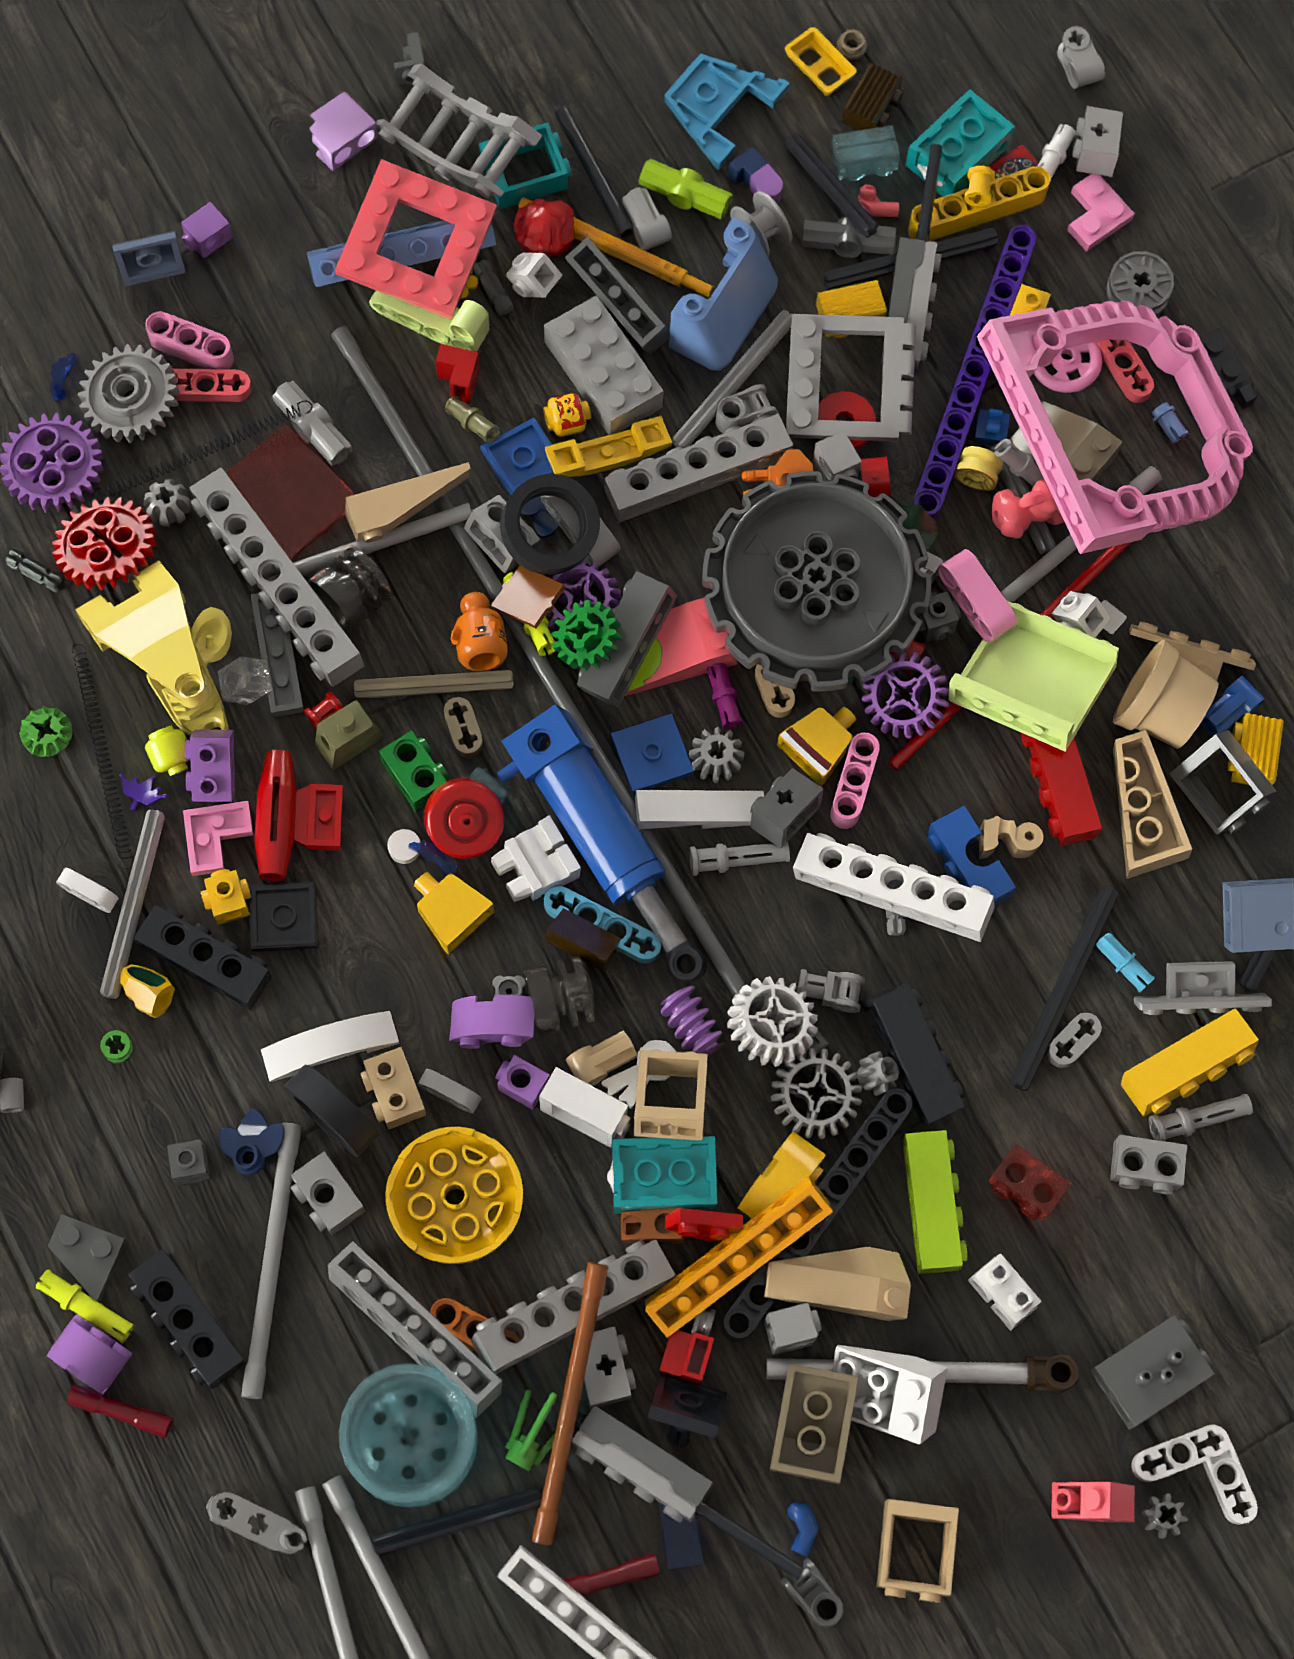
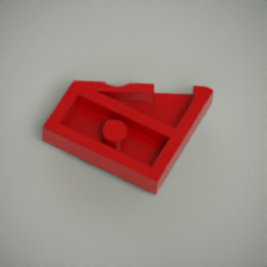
(703, 1224)

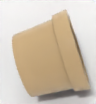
(1166, 697)

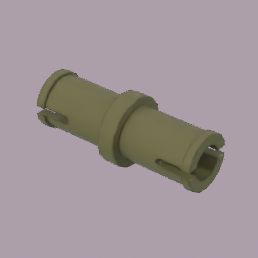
(472, 419)

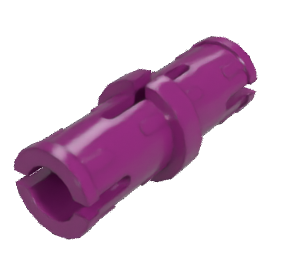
(724, 696)

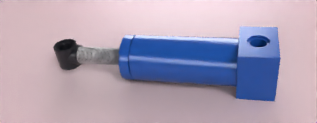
(597, 823)

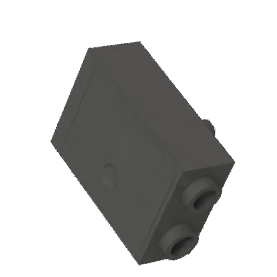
(1153, 1371)

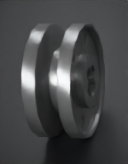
(1145, 271)

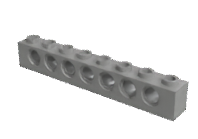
(219, 491)

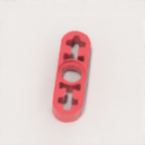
(1124, 375)
(214, 395)

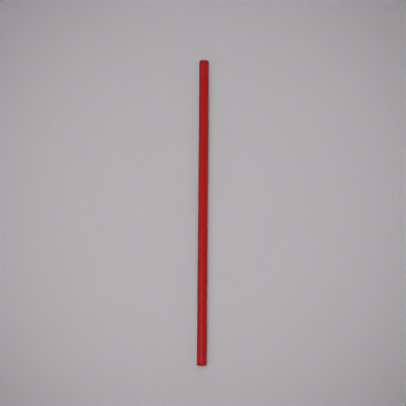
(1078, 585)

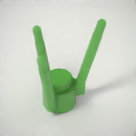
(524, 1451)

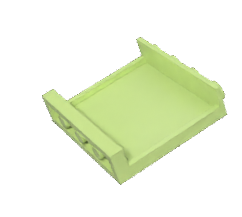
(1036, 678)

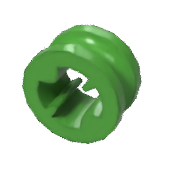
(108, 1053)

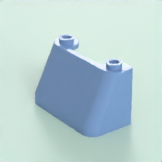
(717, 327)

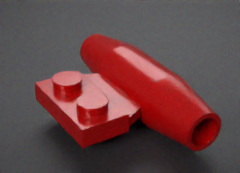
(291, 815)

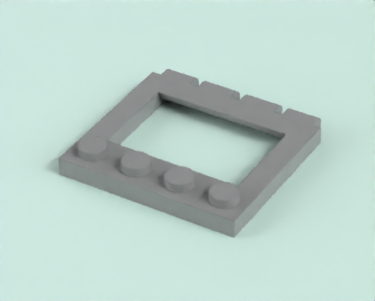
(805, 376)

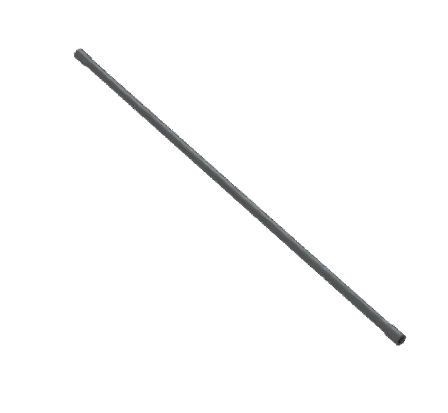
(721, 961)

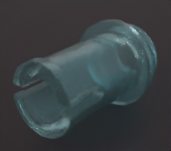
(496, 786)

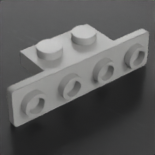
(1201, 987)

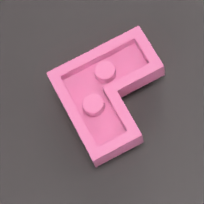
(1104, 215)
(206, 829)

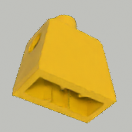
(451, 909)

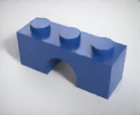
(950, 838)

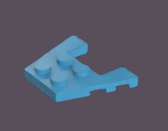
(708, 94)

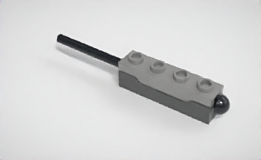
(915, 266)
(661, 1478)

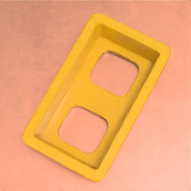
(830, 59)

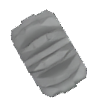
(730, 755)

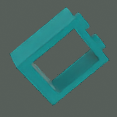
(540, 186)

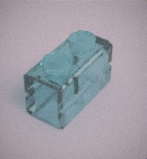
(865, 153)

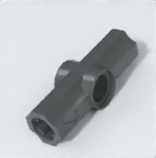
(846, 238)

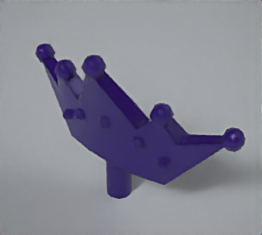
(141, 792)

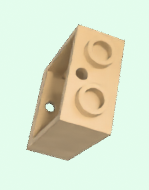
(684, 1122)
(922, 1512)

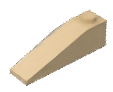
(385, 508)
(848, 1281)

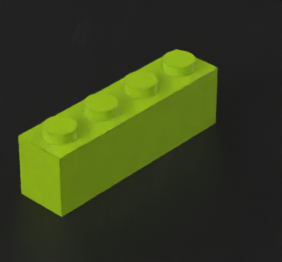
(933, 1202)

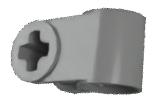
(1080, 58)
(746, 406)

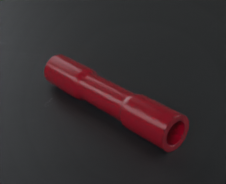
(100, 1404)
(627, 1572)

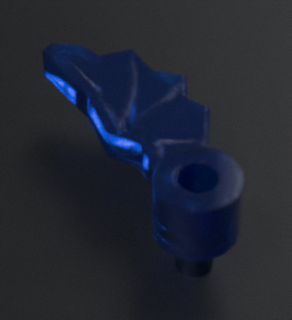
(59, 373)
(433, 854)

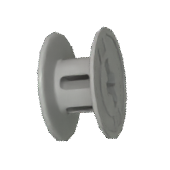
(766, 220)

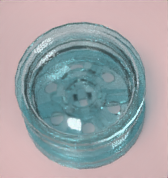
(386, 1393)

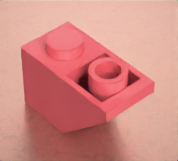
(1093, 1501)

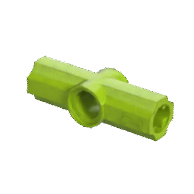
(685, 188)

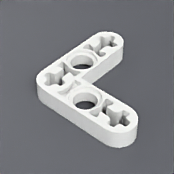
(1211, 1461)

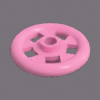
(1088, 371)

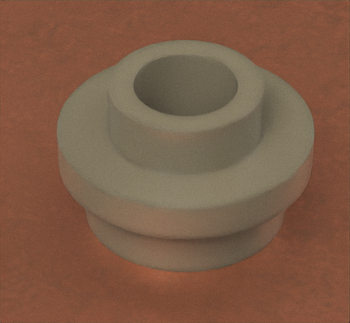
(854, 38)

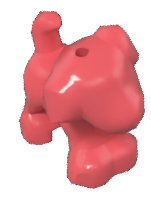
(1015, 514)

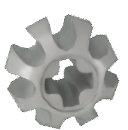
(171, 512)

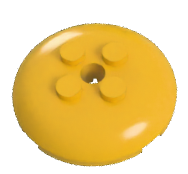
(445, 1162)

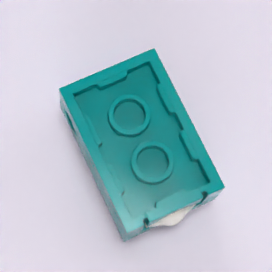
(970, 136)
(663, 1174)

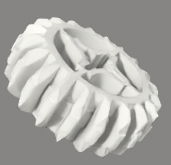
(773, 998)

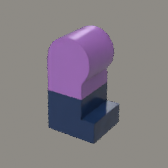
(756, 174)

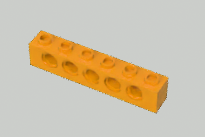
(737, 1256)

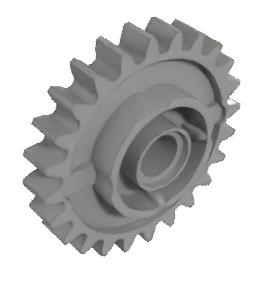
(141, 410)

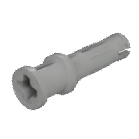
(722, 862)
(1186, 1121)

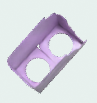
(341, 130)

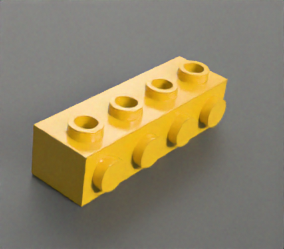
(1189, 1063)

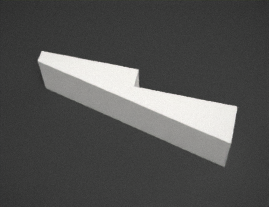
(694, 807)

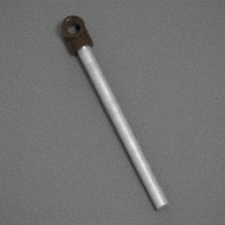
(1033, 1372)

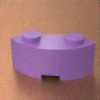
(504, 1020)

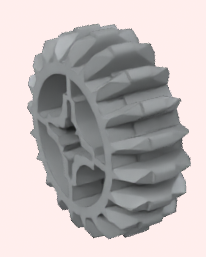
(832, 1096)

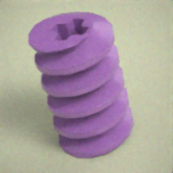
(690, 1022)

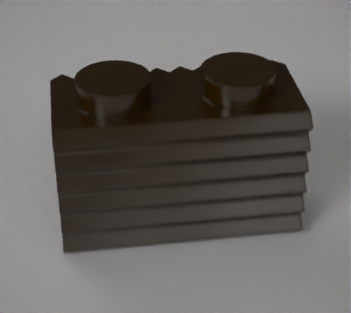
(873, 99)

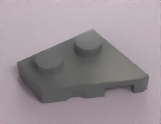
(87, 1253)

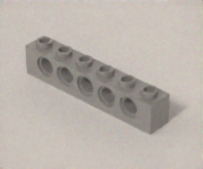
(689, 481)
(412, 1326)
(501, 1354)

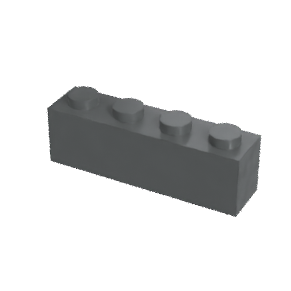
(618, 296)
(641, 617)

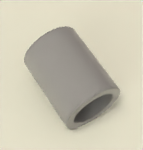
(11, 1095)

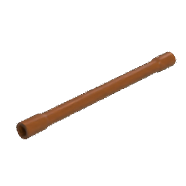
(548, 1511)

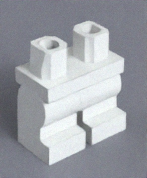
(538, 861)
(1008, 1290)

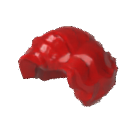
(545, 227)

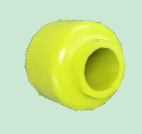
(167, 750)

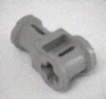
(833, 989)

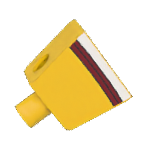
(818, 742)

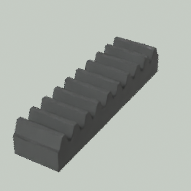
(279, 652)

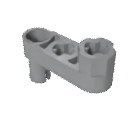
(276, 1526)

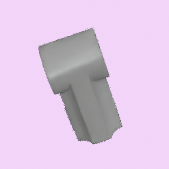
(648, 226)

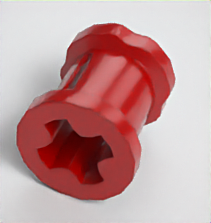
(323, 709)

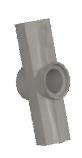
(314, 426)

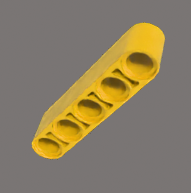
(969, 216)

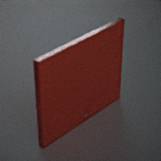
(290, 490)

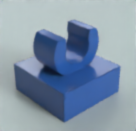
(991, 426)

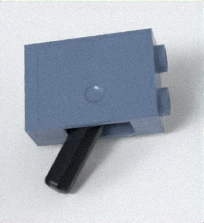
(1260, 920)

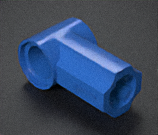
(1232, 706)

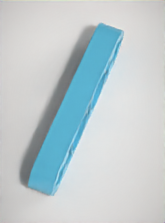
(604, 920)

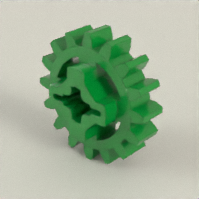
(586, 635)

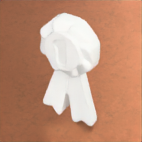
(630, 1076)

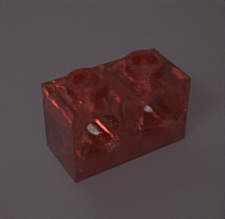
(1034, 1175)

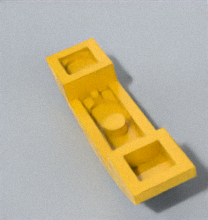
(609, 451)

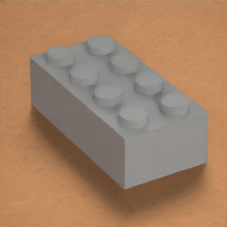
(603, 366)

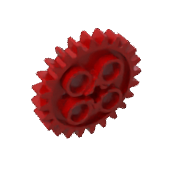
(91, 560)

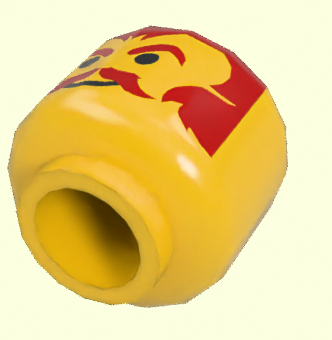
(566, 414)

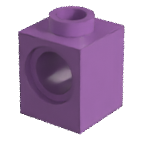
(206, 230)
(528, 1095)

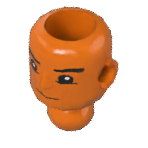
(479, 634)

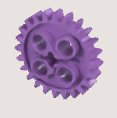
(51, 462)

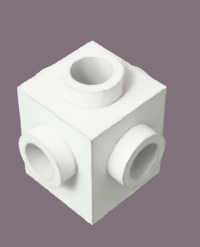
(533, 275)
(1081, 612)

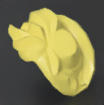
(212, 634)

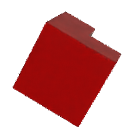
(459, 368)
(686, 1356)

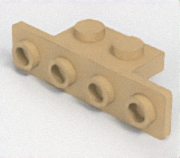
(1204, 656)

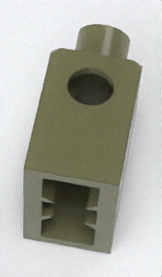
(347, 733)

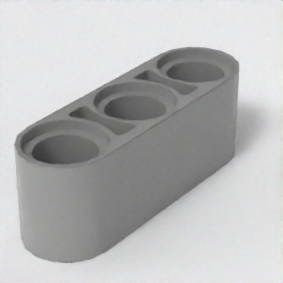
(567, 519)

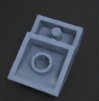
(149, 258)

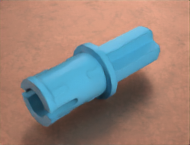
(1124, 961)

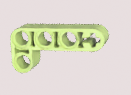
(464, 331)

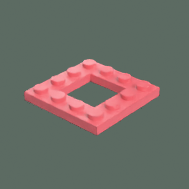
(398, 185)

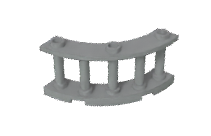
(503, 127)

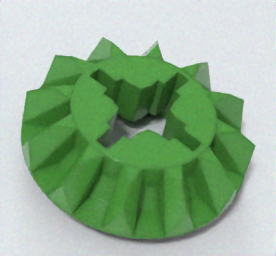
(49, 744)

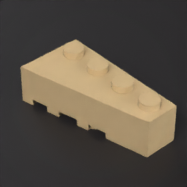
(1148, 815)

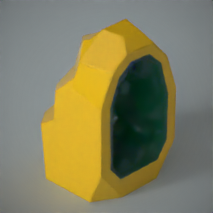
(147, 989)

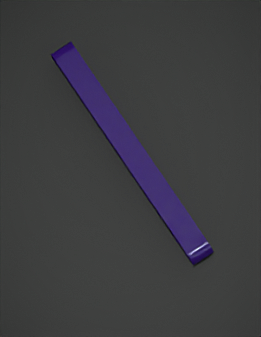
(974, 361)

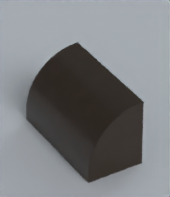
(583, 939)

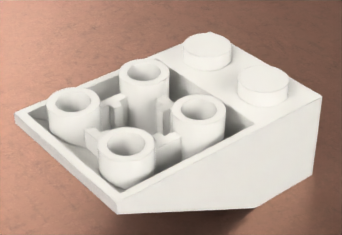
(894, 1391)

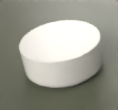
(398, 846)

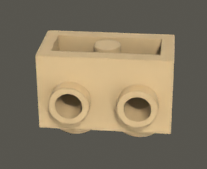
(394, 1088)

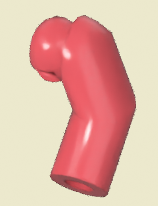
(874, 206)

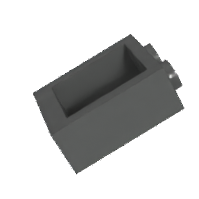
(1203, 800)

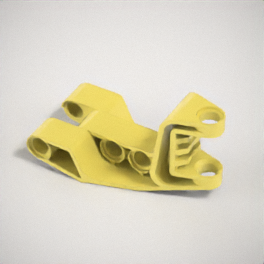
(157, 638)

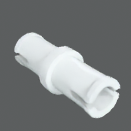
(1054, 152)

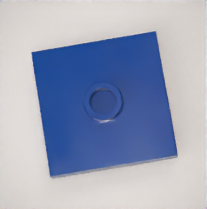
(518, 455)
(652, 753)

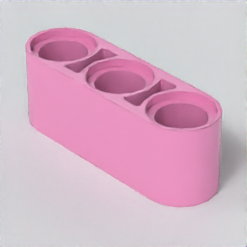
(181, 331)
(977, 595)
(855, 766)

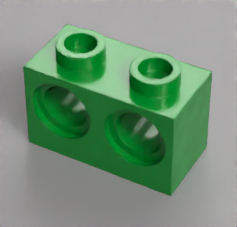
(409, 773)

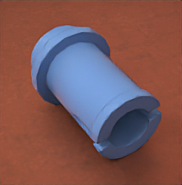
(1169, 422)

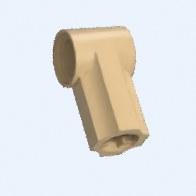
(594, 1063)

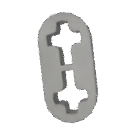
(1080, 1045)
(449, 1091)

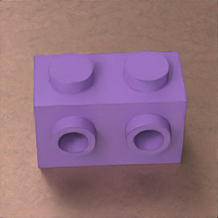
(211, 765)

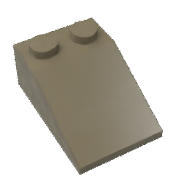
(1085, 442)
(814, 1423)

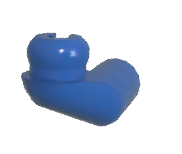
(806, 1524)

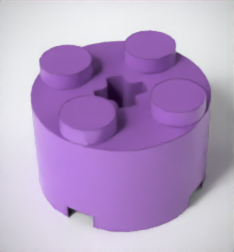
(89, 1354)

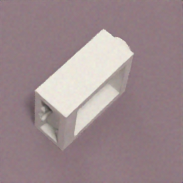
(584, 1108)

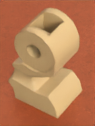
(1020, 840)

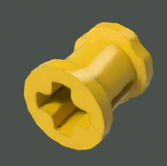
(979, 186)

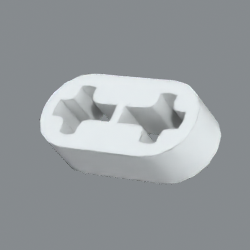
(87, 890)

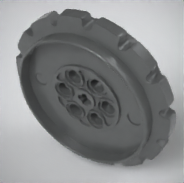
(780, 632)

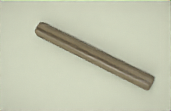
(433, 684)

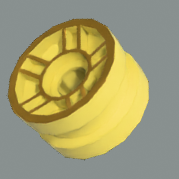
(978, 468)

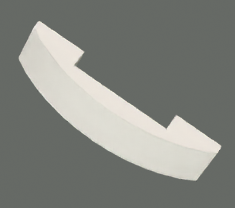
(329, 1043)

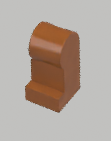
(648, 1226)

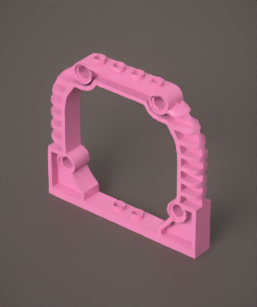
(1090, 511)

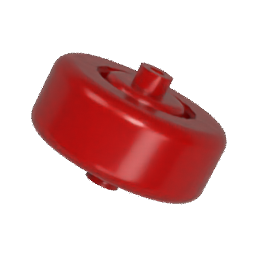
(464, 818)

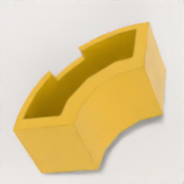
(789, 1166)

